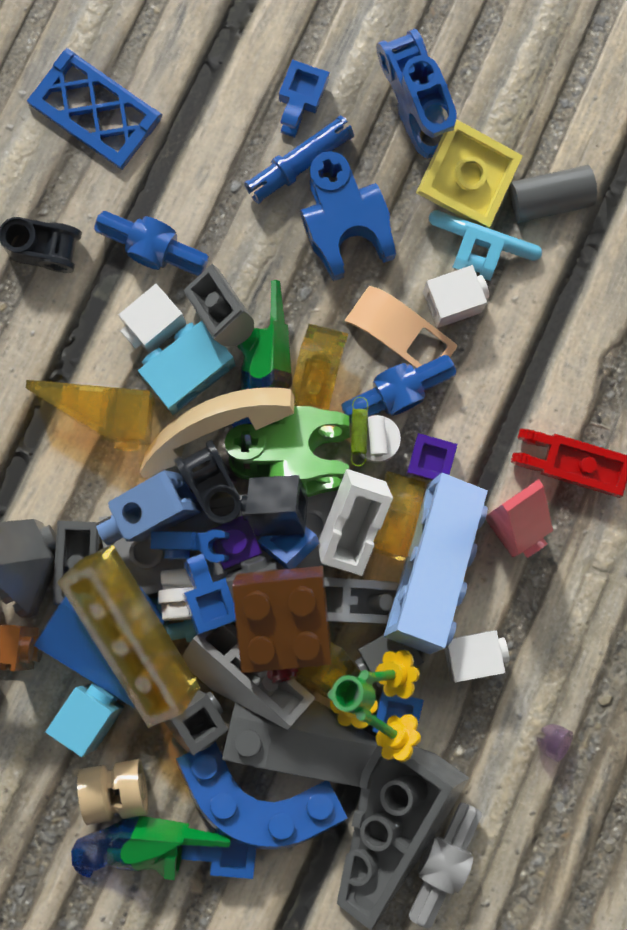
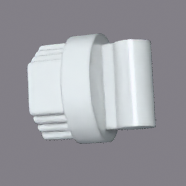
(382, 439)
(171, 598)

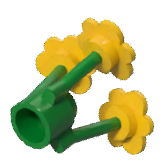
(355, 703)

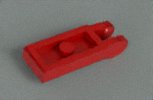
(575, 462)

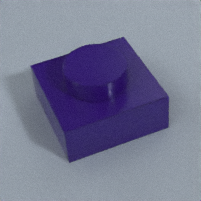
(431, 457)
(240, 545)

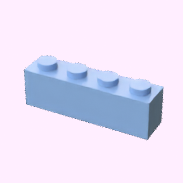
(437, 565)

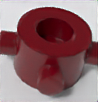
(282, 675)

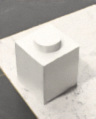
(456, 296)
(151, 319)
(476, 656)

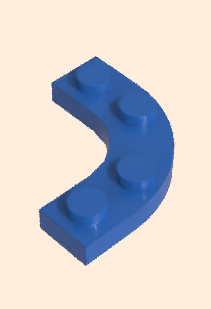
(251, 820)

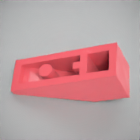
(523, 521)

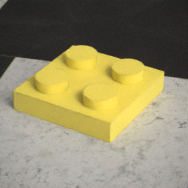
(469, 174)

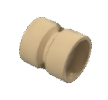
(98, 795)

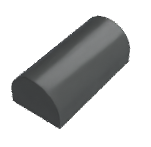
(553, 193)
(220, 307)
(73, 542)

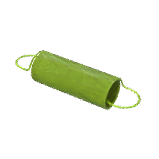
(359, 431)

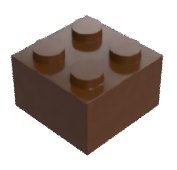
(282, 619)

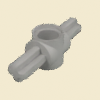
(445, 865)

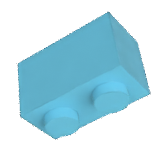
(186, 366)
(85, 719)

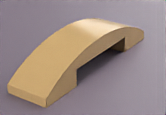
(259, 404)

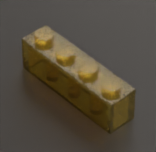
(129, 635)

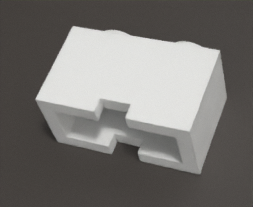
(354, 522)

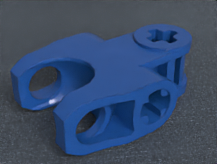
(418, 89)
(344, 213)

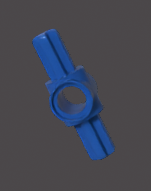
(151, 243)
(401, 387)

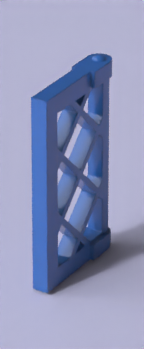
(94, 139)

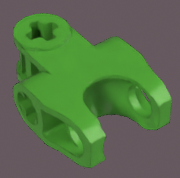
(288, 448)

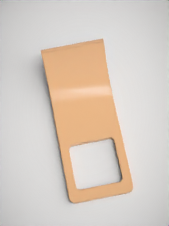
(393, 323)

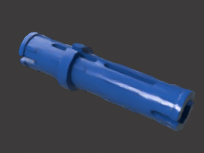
(286, 168)

